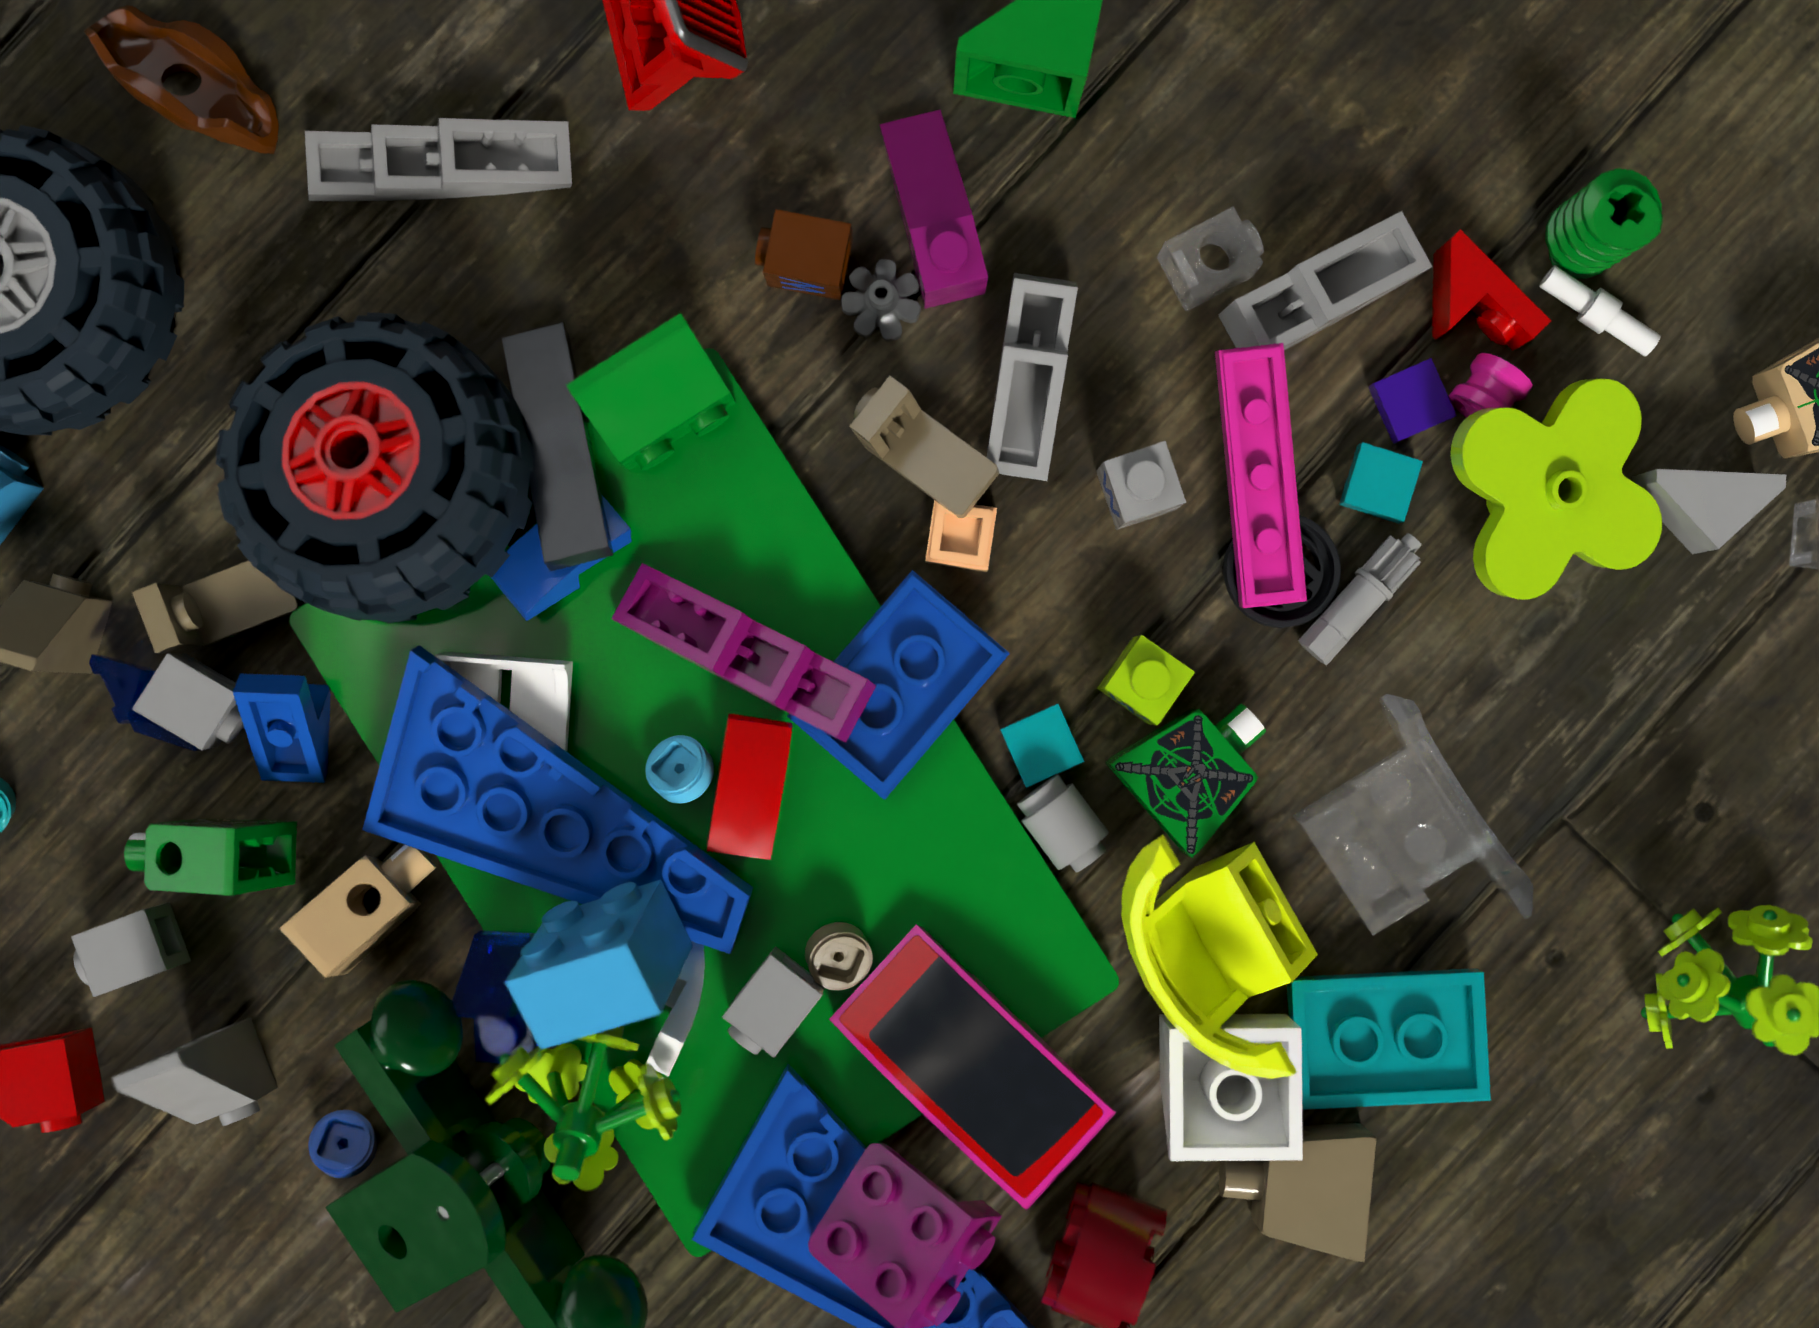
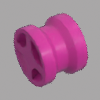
(1491, 385)

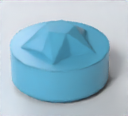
(679, 769)

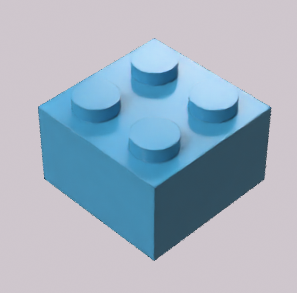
(600, 964)

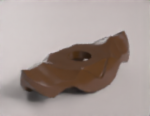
(147, 51)

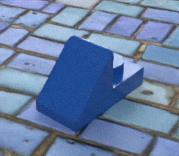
(285, 725)

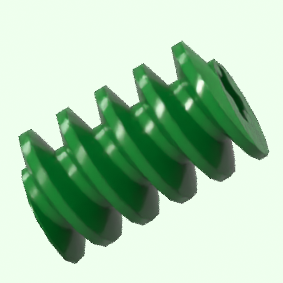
(1604, 223)

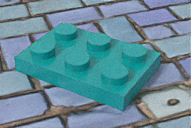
(1392, 1038)

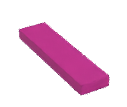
(1261, 475)

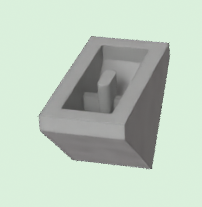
(1709, 506)

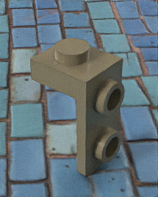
(922, 448)

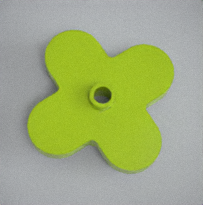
(1556, 488)

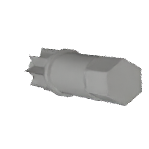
(1362, 597)

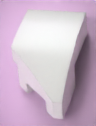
(685, 1003)

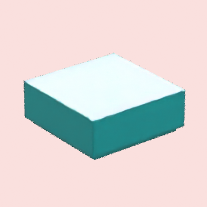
(1380, 483)
(1041, 745)

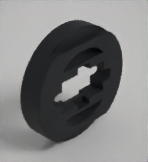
(1320, 588)

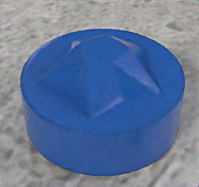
(342, 1144)

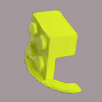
(1213, 946)

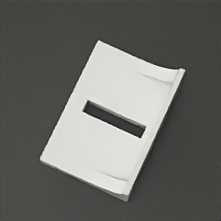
(538, 688)

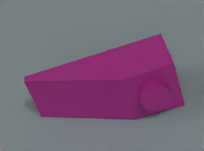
(934, 209)

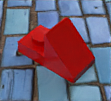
(1470, 280)

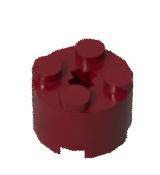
(1104, 1257)

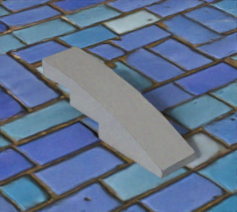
(438, 161)

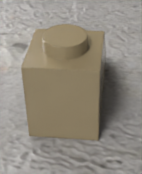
(52, 625)

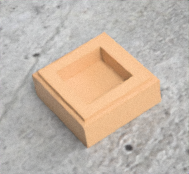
(961, 541)

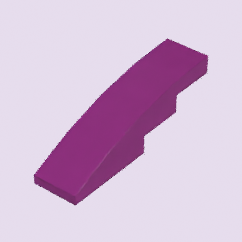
(744, 652)

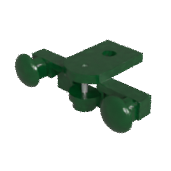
(448, 1216)

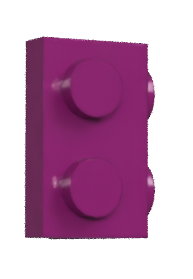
(902, 1239)

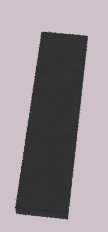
(564, 469)

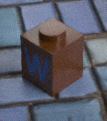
(805, 254)

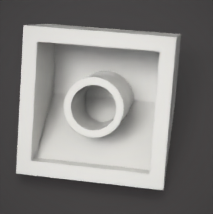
(1226, 1113)

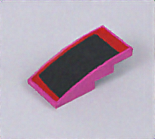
(972, 1067)

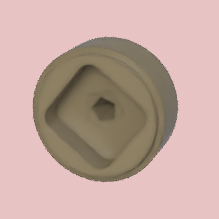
(838, 956)

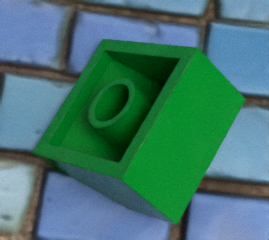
(1030, 55)
(653, 395)

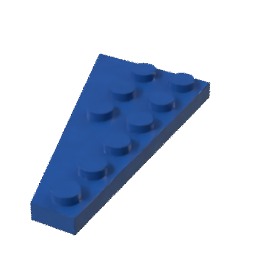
(509, 801)
(780, 1193)

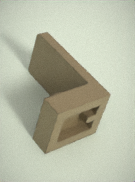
(210, 608)

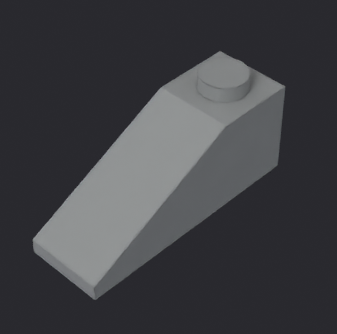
(205, 1077)

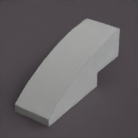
(1327, 286)
(1031, 375)

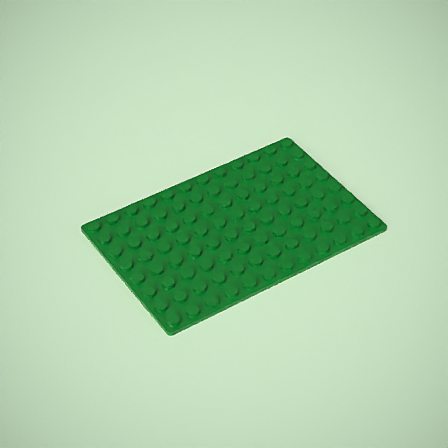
(930, 855)

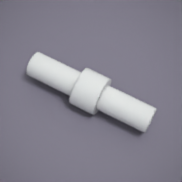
(1600, 311)

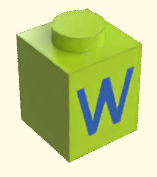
(1146, 680)

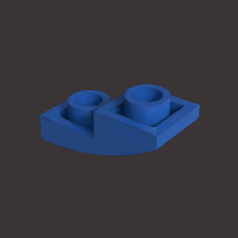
(529, 581)

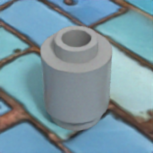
(1063, 824)

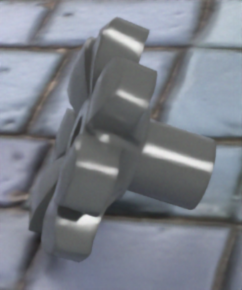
(886, 311)

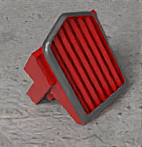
(671, 42)

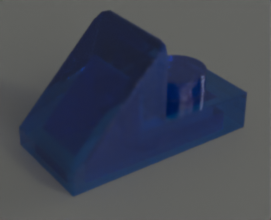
(486, 998)

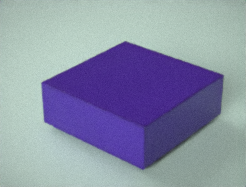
(1412, 401)

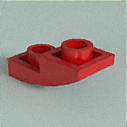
(749, 786)

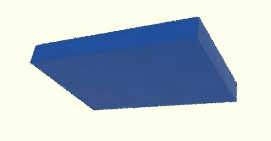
(924, 671)

